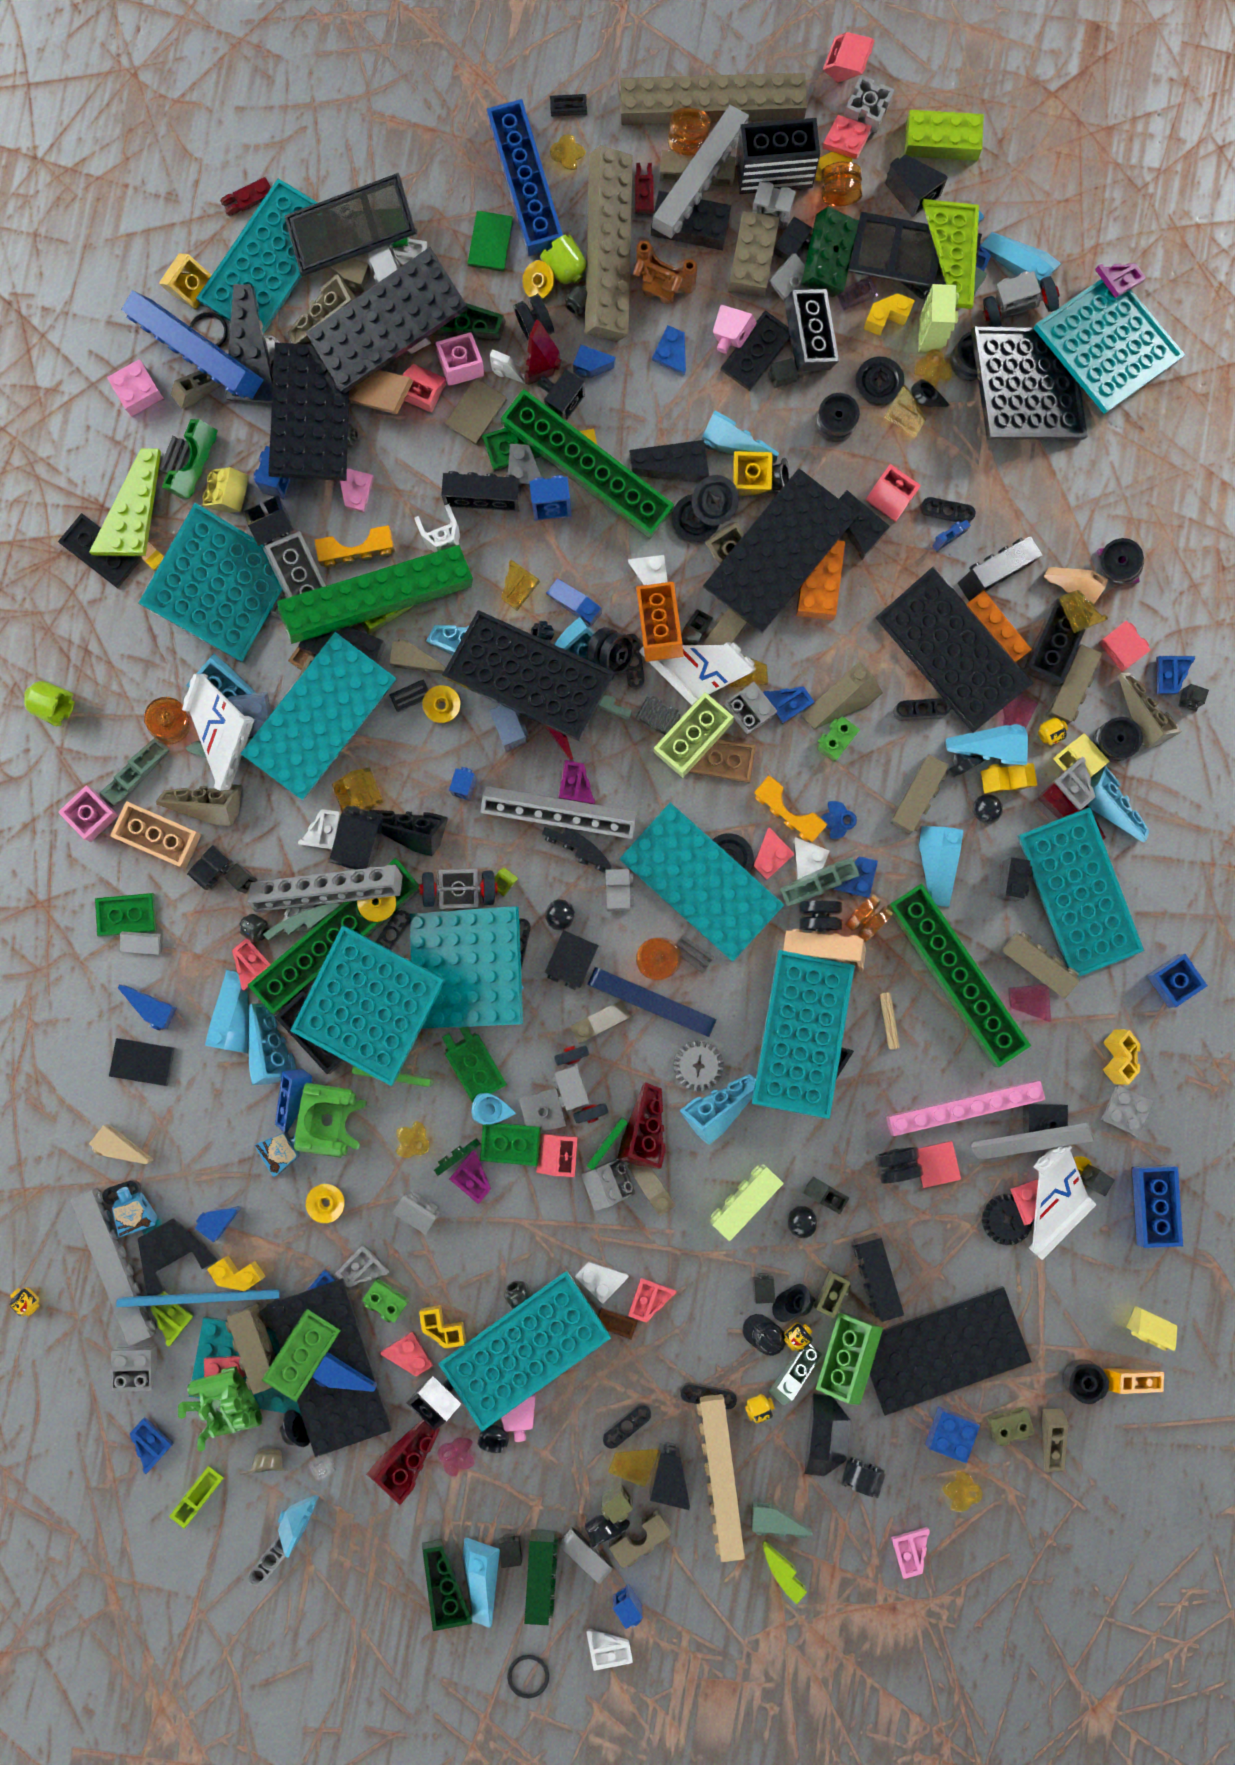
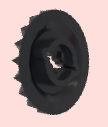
(890, 373)
(702, 500)
(690, 529)
(738, 847)
(995, 1227)

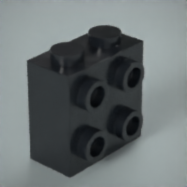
(1014, 879)

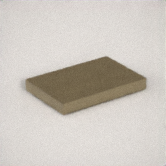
(476, 411)

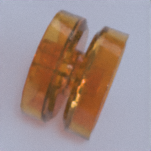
(688, 130)
(841, 184)
(157, 723)
(866, 916)
(670, 958)

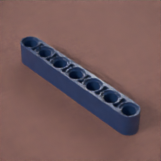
(652, 1002)

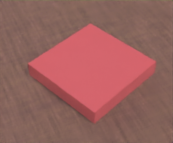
(938, 1164)

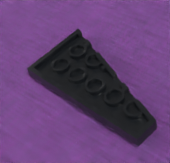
(248, 343)

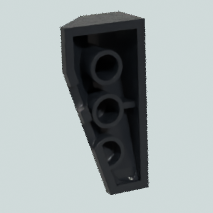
(415, 832)

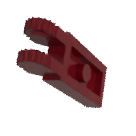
(644, 191)
(246, 196)

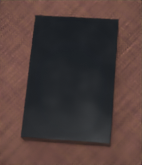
(141, 1062)

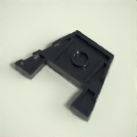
(164, 1247)

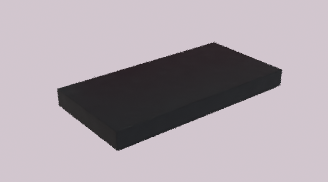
(758, 352)
(79, 540)

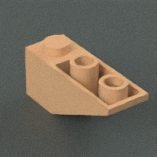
(1086, 581)

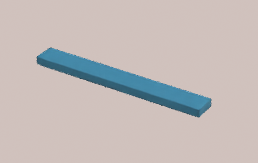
(198, 1298)

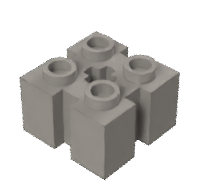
(869, 103)
(774, 202)
(618, 890)

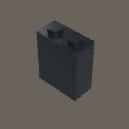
(571, 960)

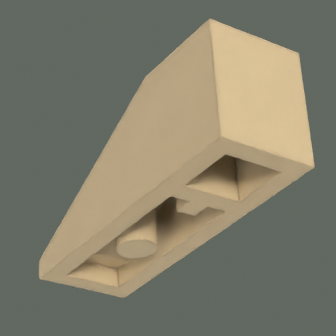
(115, 1145)

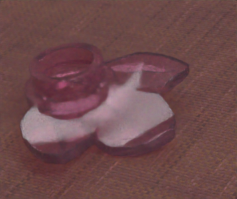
(459, 1456)

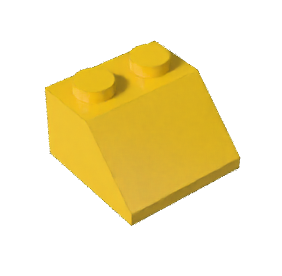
(185, 279)
(752, 472)

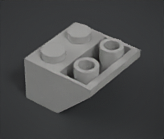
(750, 708)
(608, 1184)
(417, 1212)
(133, 1368)

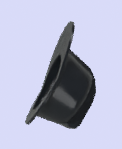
(780, 475)
(793, 1303)
(764, 1334)
(293, 1429)
(601, 1530)

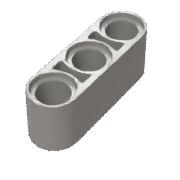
(589, 1559)
(265, 1565)

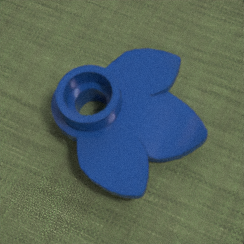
(835, 819)

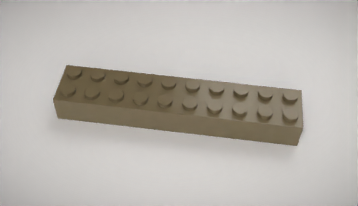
(758, 95)
(608, 244)

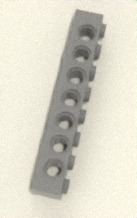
(325, 888)

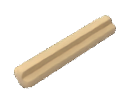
(889, 1020)

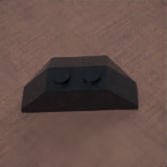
(827, 1436)

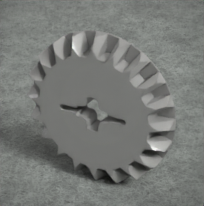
(707, 1076)

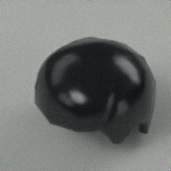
(988, 808)
(559, 914)
(802, 1222)
(493, 1439)

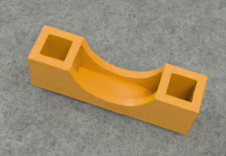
(377, 543)
(771, 793)

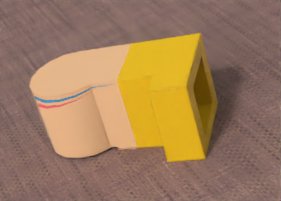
(153, 557)

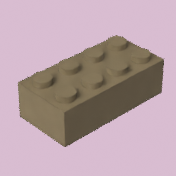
(753, 254)
(252, 1344)

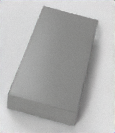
(140, 943)

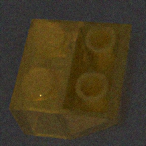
(357, 789)

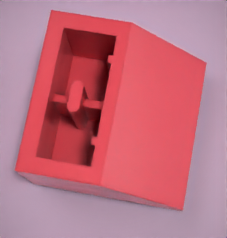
(848, 56)
(425, 387)
(893, 493)
(1124, 645)
(557, 1155)

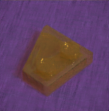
(906, 412)

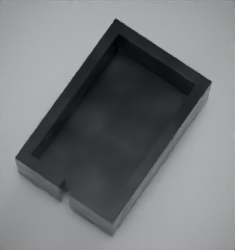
(268, 527)

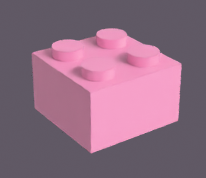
(460, 359)
(135, 387)
(88, 813)

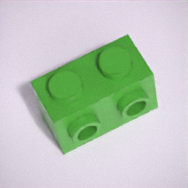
(838, 738)
(385, 1301)

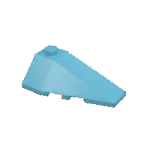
(1020, 257)
(576, 638)
(1114, 806)
(940, 857)
(231, 1017)
(716, 1112)
(481, 1571)

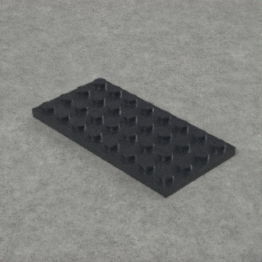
(387, 320)
(307, 417)
(780, 550)
(953, 649)
(528, 675)
(947, 1350)
(333, 1415)

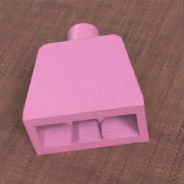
(732, 327)
(520, 1419)

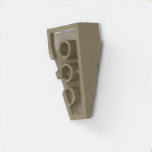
(333, 297)
(724, 541)
(852, 692)
(1154, 724)
(204, 804)

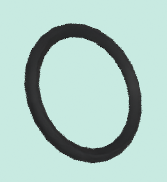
(216, 316)
(541, 1662)

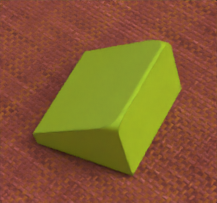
(505, 881)

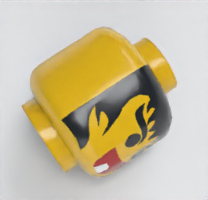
(1053, 731)
(24, 1302)
(798, 1336)
(759, 1408)

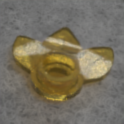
(569, 151)
(933, 371)
(409, 1139)
(959, 1492)

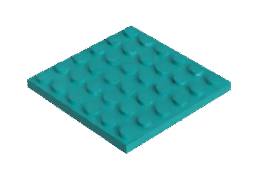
(1108, 343)
(214, 583)
(479, 961)
(367, 1005)

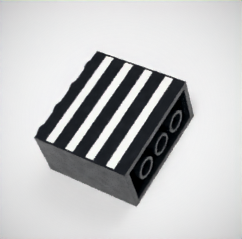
(778, 154)

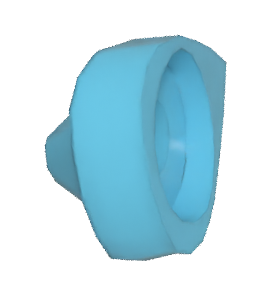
(490, 1109)

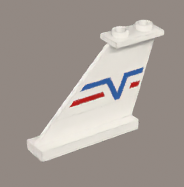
(704, 669)
(219, 727)
(1059, 1201)

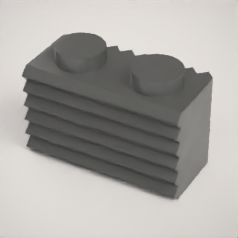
(657, 715)

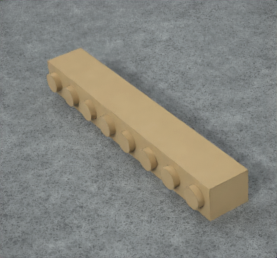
(721, 1477)

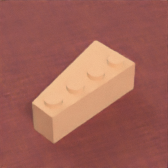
(829, 947)

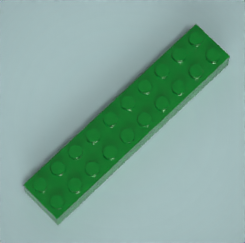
(587, 463)
(374, 594)
(302, 962)
(958, 976)

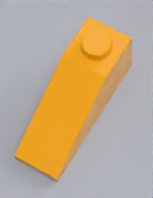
(1134, 1381)

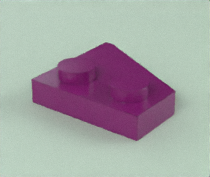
(575, 784)

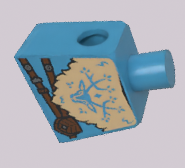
(278, 1152)
(132, 1212)

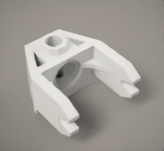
(433, 540)

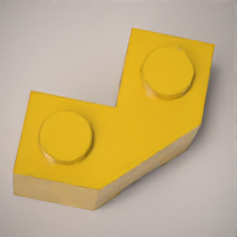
(893, 308)
(1015, 777)
(1124, 1064)
(227, 1275)
(446, 1335)

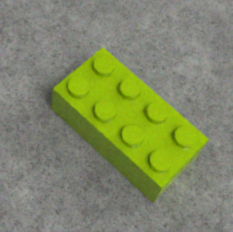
(944, 135)

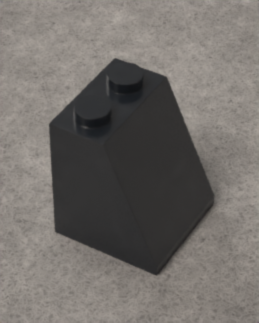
(913, 182)
(356, 838)
(668, 1478)

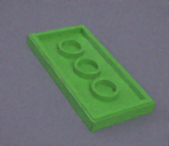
(402, 1077)
(301, 1355)

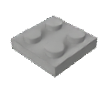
(1127, 1110)

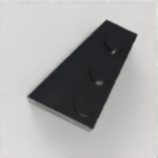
(867, 528)

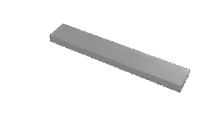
(1033, 1141)

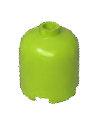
(565, 260)
(48, 702)

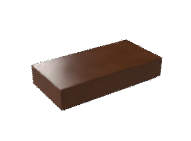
(617, 1323)

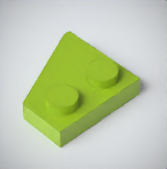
(171, 1319)

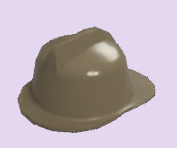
(266, 1461)

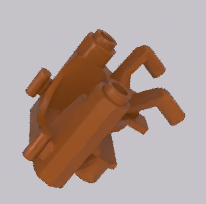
(660, 278)

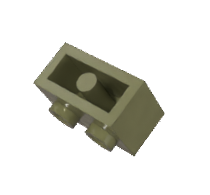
(832, 1294)
(1010, 1426)
(616, 1504)

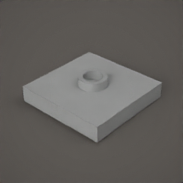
(789, 277)
(543, 1110)

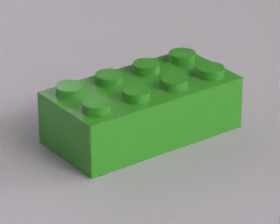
(849, 1358)

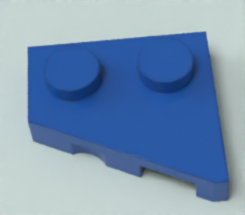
(861, 884)

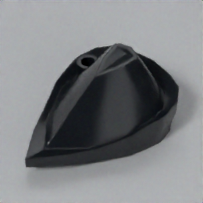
(927, 395)
(963, 763)

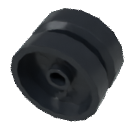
(528, 315)
(963, 359)
(837, 417)
(1121, 550)
(611, 650)
(1128, 736)
(820, 915)
(898, 1165)

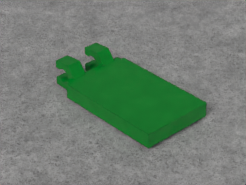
(473, 1064)

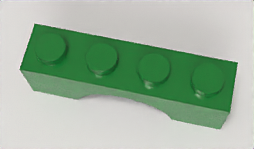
(200, 439)

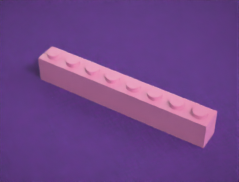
(965, 1108)

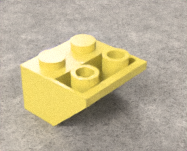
(225, 490)
(1082, 747)
(1153, 1329)

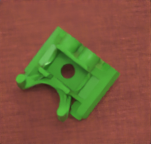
(317, 1138)
(236, 1404)

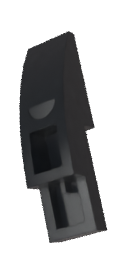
(586, 850)

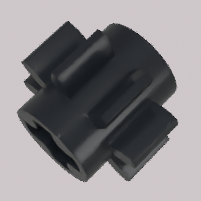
(543, 631)

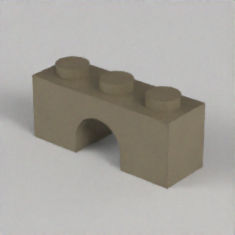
(628, 1550)

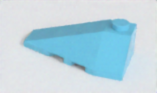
(726, 438)
(446, 637)
(224, 678)
(1002, 742)
(266, 1047)
(294, 1523)

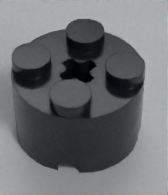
(1089, 1392)
(863, 1478)

